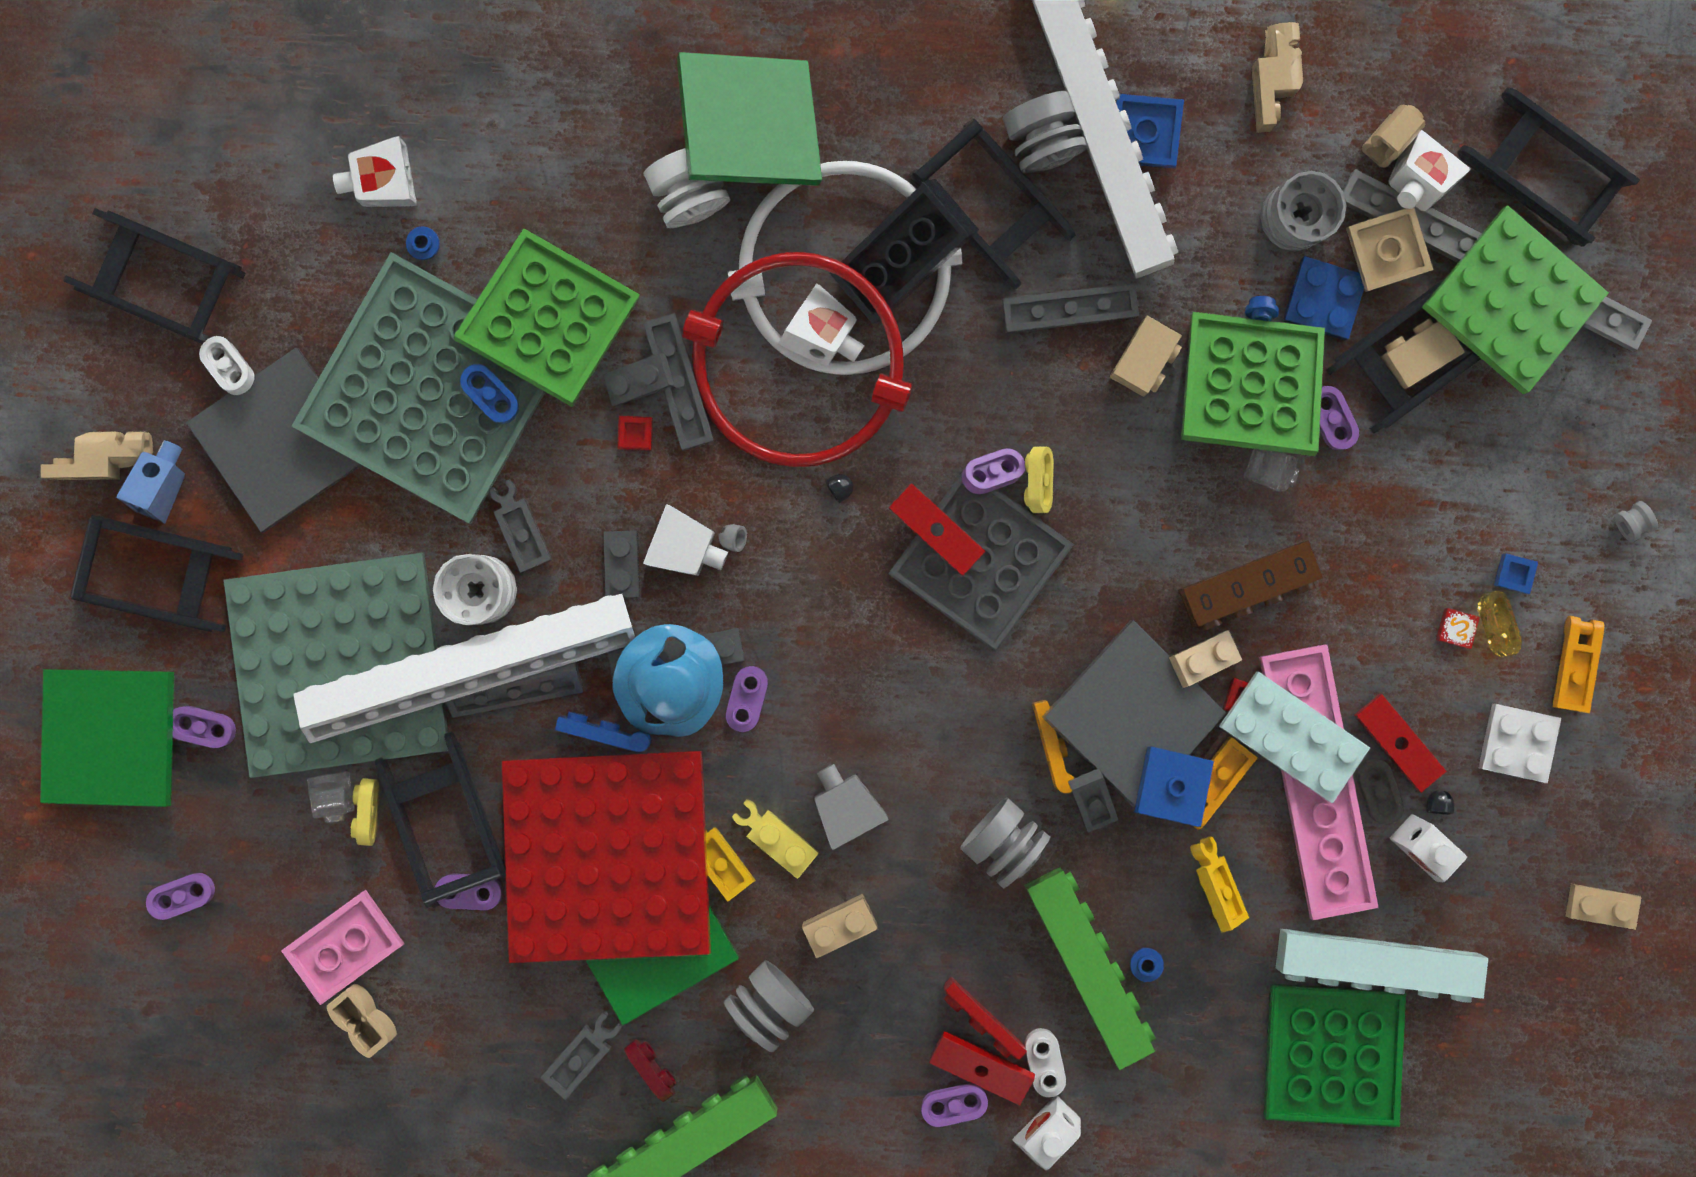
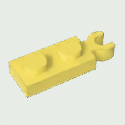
(778, 840)

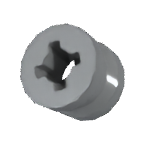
(1636, 521)

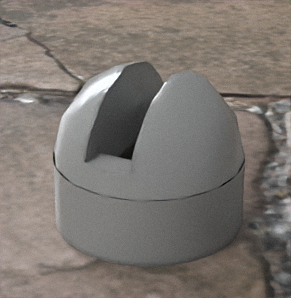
(733, 537)

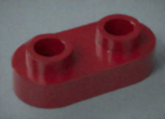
(658, 1080)

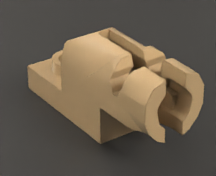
(1277, 74)
(99, 456)

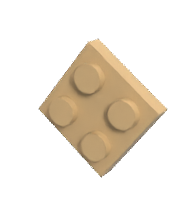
(1389, 248)

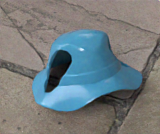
(676, 692)

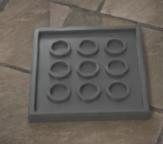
(259, 452)
(1003, 581)
(1129, 703)

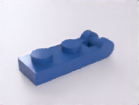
(605, 733)

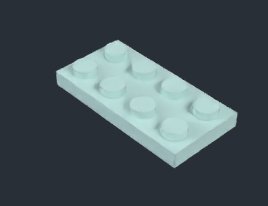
(1294, 737)

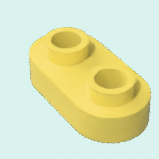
(1040, 467)
(367, 801)

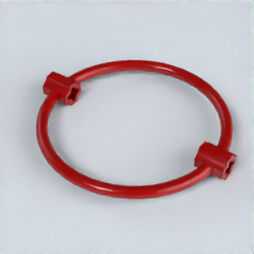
(706, 330)

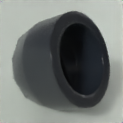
(840, 487)
(1440, 803)

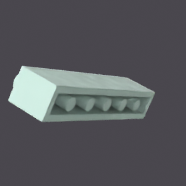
(1381, 964)

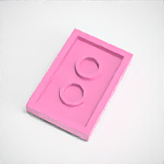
(342, 947)

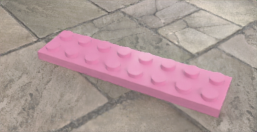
(1326, 834)

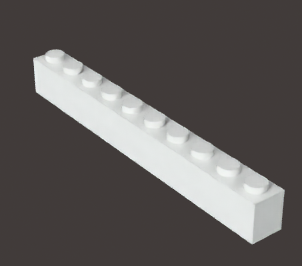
(1106, 134)
(463, 668)

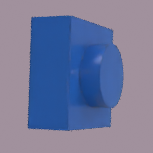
(1515, 573)

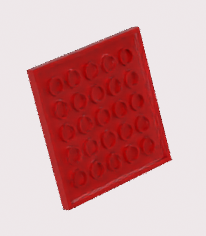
(606, 857)

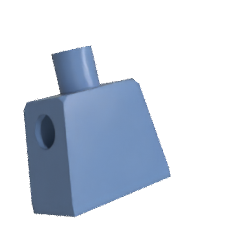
(154, 483)

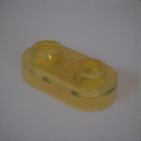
(1499, 624)

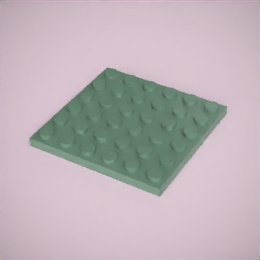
(398, 396)
(311, 631)

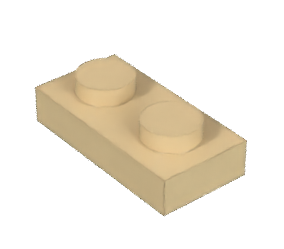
(1205, 659)
(1603, 906)

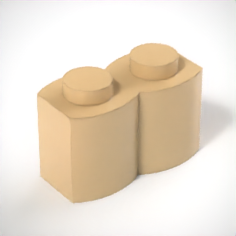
(1394, 135)
(366, 1026)

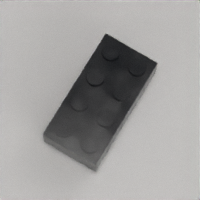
(908, 246)

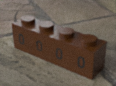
(1251, 584)

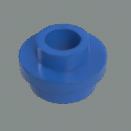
(431, 248)
(1262, 308)
(1142, 955)

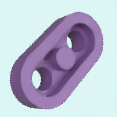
(1337, 417)
(990, 472)
(746, 698)
(202, 727)
(181, 895)
(470, 898)
(955, 1108)

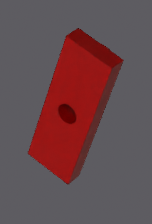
(921, 513)
(1413, 757)
(983, 1020)
(997, 1076)

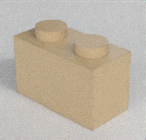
(1422, 353)
(1146, 356)
(839, 926)

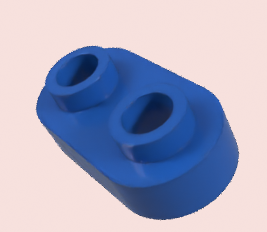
(490, 394)

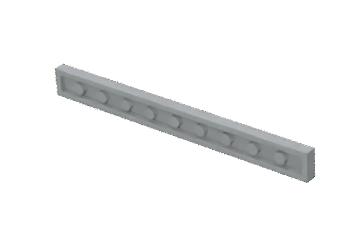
(1455, 239)

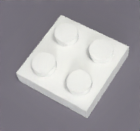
(1519, 743)

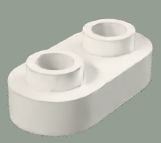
(228, 367)
(1045, 1063)

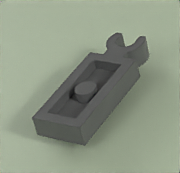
(520, 530)
(579, 1057)

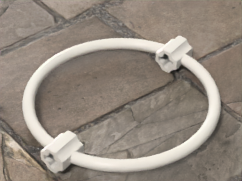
(755, 287)

